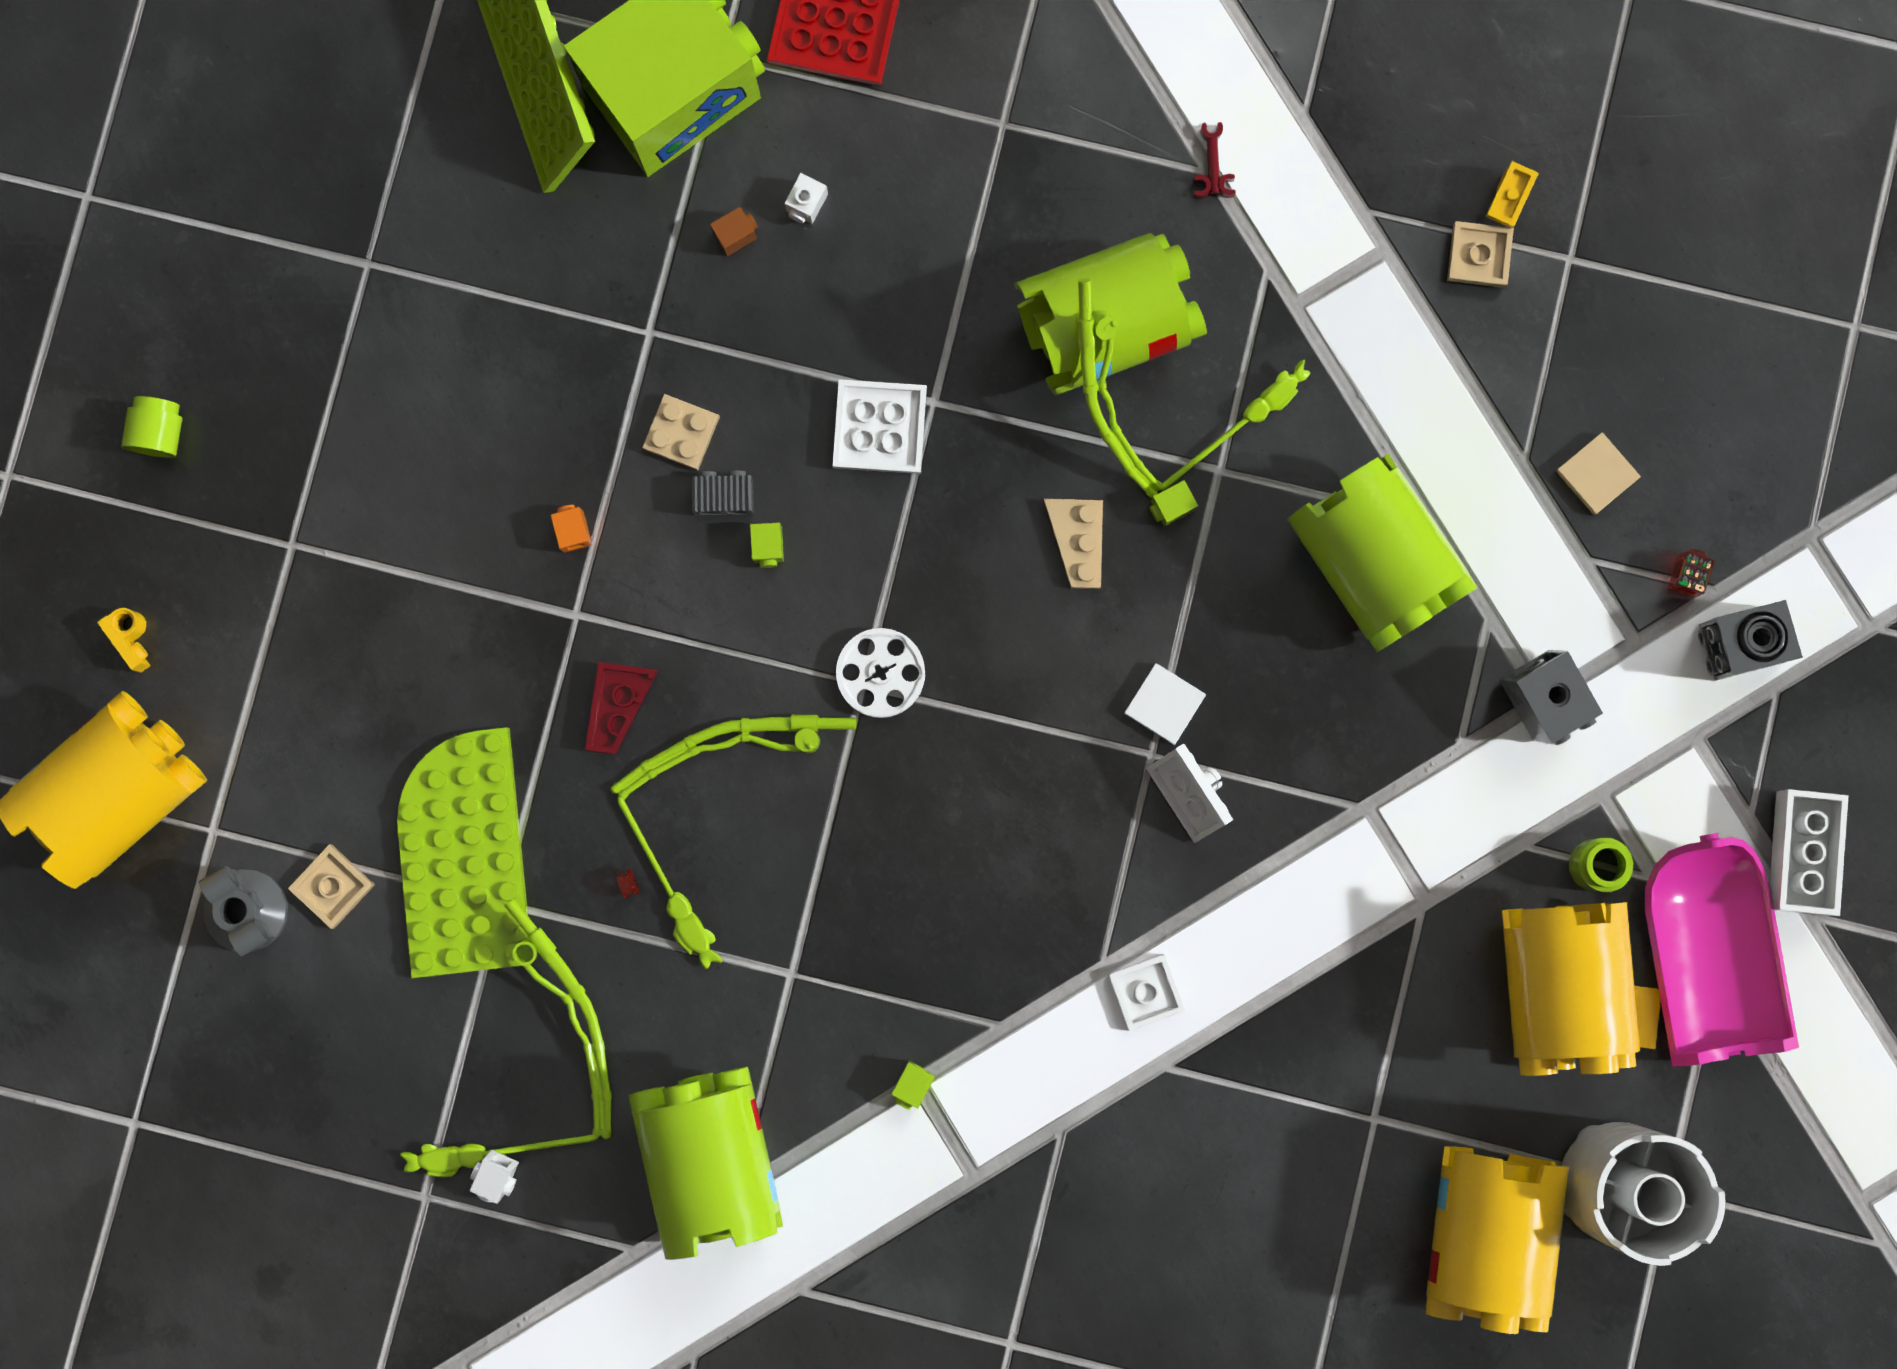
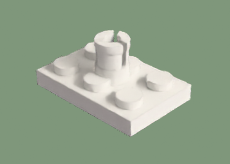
(1190, 792)

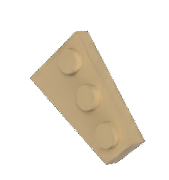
(1079, 539)

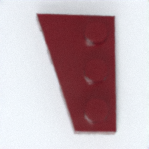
(615, 703)

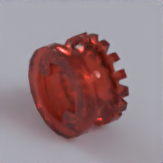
(627, 884)

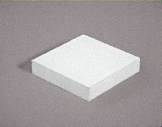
(1165, 704)
(1147, 992)

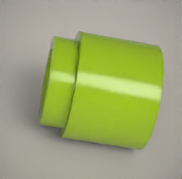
(152, 427)
(1582, 865)

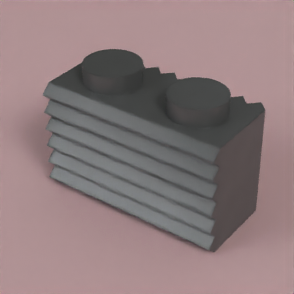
(722, 493)

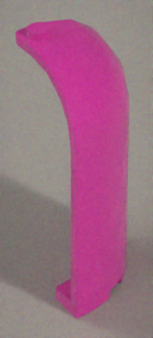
(1718, 953)

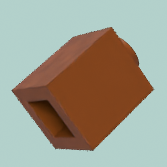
(734, 230)

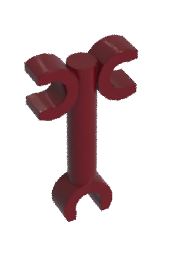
(1213, 183)

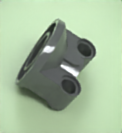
(264, 903)

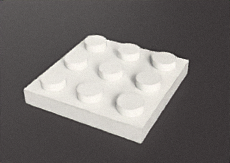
(879, 426)

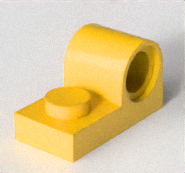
(1511, 194)
(123, 640)

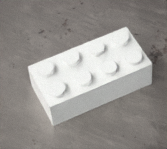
(1808, 852)

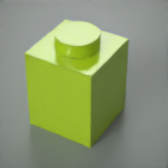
(1173, 504)
(767, 544)
(912, 1086)

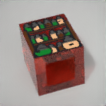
(1691, 573)

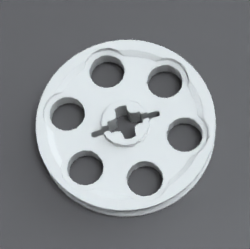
(881, 638)

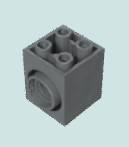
(1749, 640)
(1551, 697)

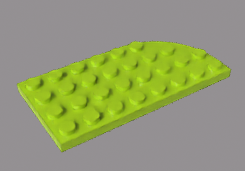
(539, 86)
(462, 856)

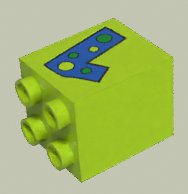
(667, 74)

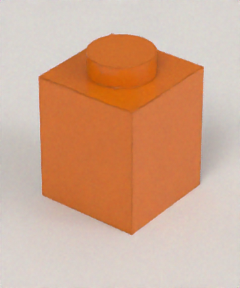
(571, 528)

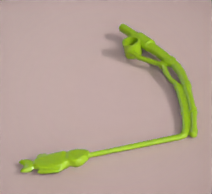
(1105, 327)
(688, 928)
(447, 1160)

